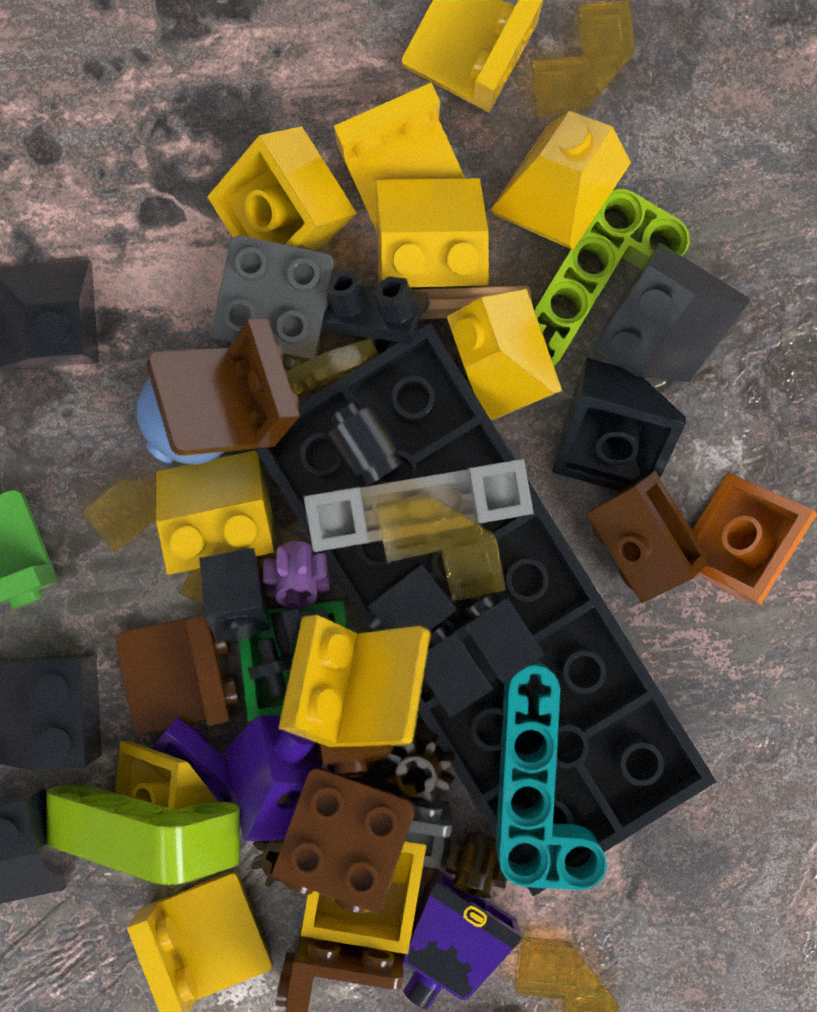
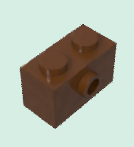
(648, 538)

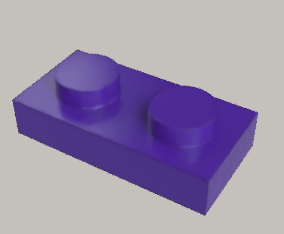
(191, 746)

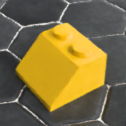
(282, 193)
(432, 232)
(213, 511)
(382, 931)

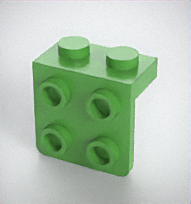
(23, 556)

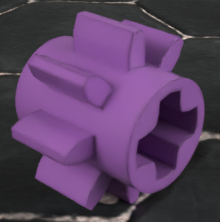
(296, 575)

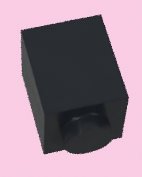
(234, 595)
(411, 603)

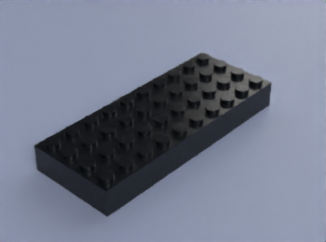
(618, 739)

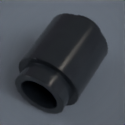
(363, 443)

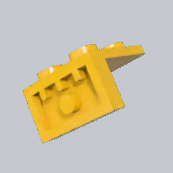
(471, 46)
(396, 143)
(354, 685)
(199, 942)

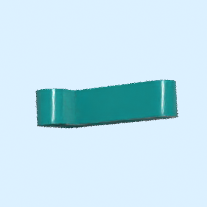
(538, 771)

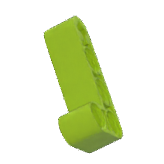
(609, 246)
(143, 836)

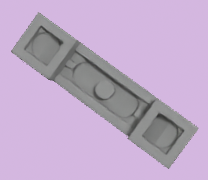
(478, 493)

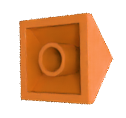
(749, 537)

